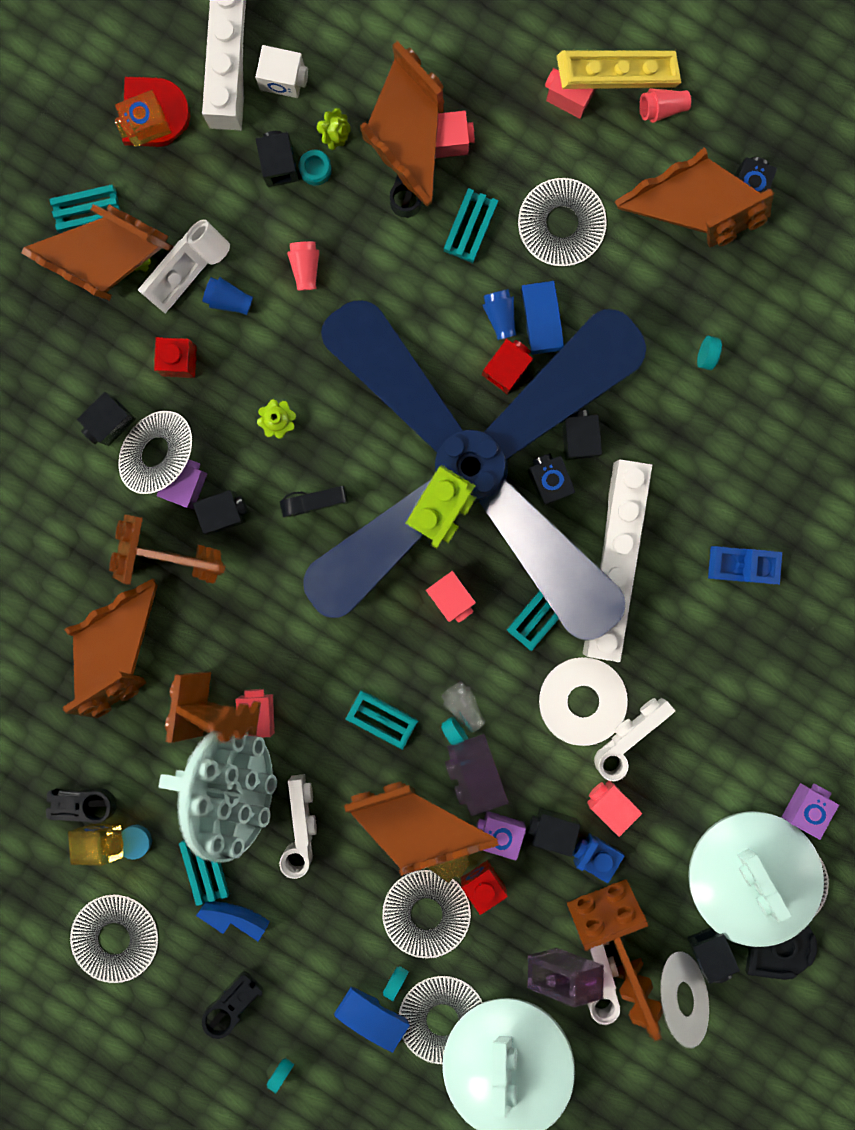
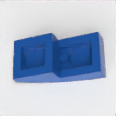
(542, 317)
(745, 565)
(221, 914)
(371, 1020)

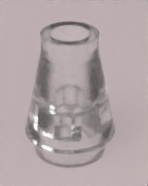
(463, 706)

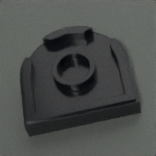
(784, 959)

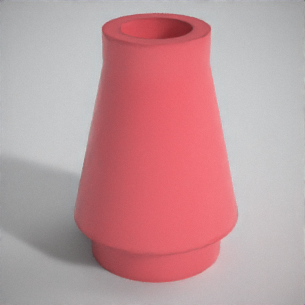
(662, 103)
(304, 264)

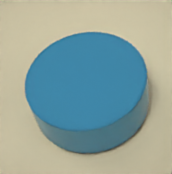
(136, 841)

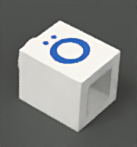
(281, 71)

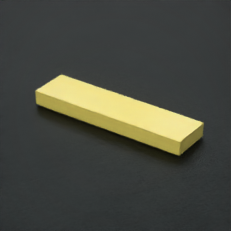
(618, 69)

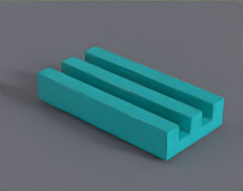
(80, 197)
(480, 201)
(523, 614)
(382, 719)
(210, 895)

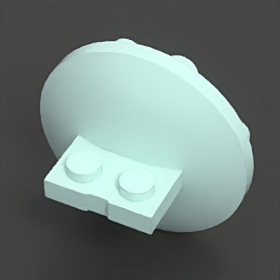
(224, 796)
(756, 879)
(508, 1066)

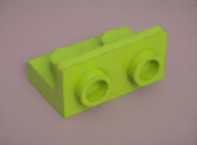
(440, 505)

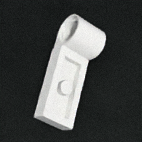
(183, 264)
(630, 733)
(303, 825)
(611, 1013)

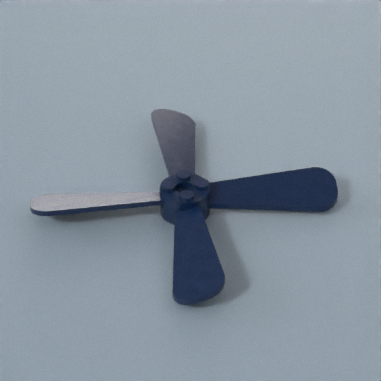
(586, 367)

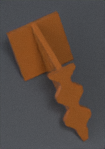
(407, 121)
(700, 198)
(99, 251)
(206, 563)
(108, 651)
(193, 713)
(414, 829)
(607, 917)

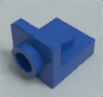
(597, 857)

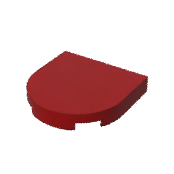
(172, 102)

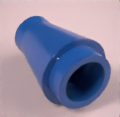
(226, 297)
(500, 311)

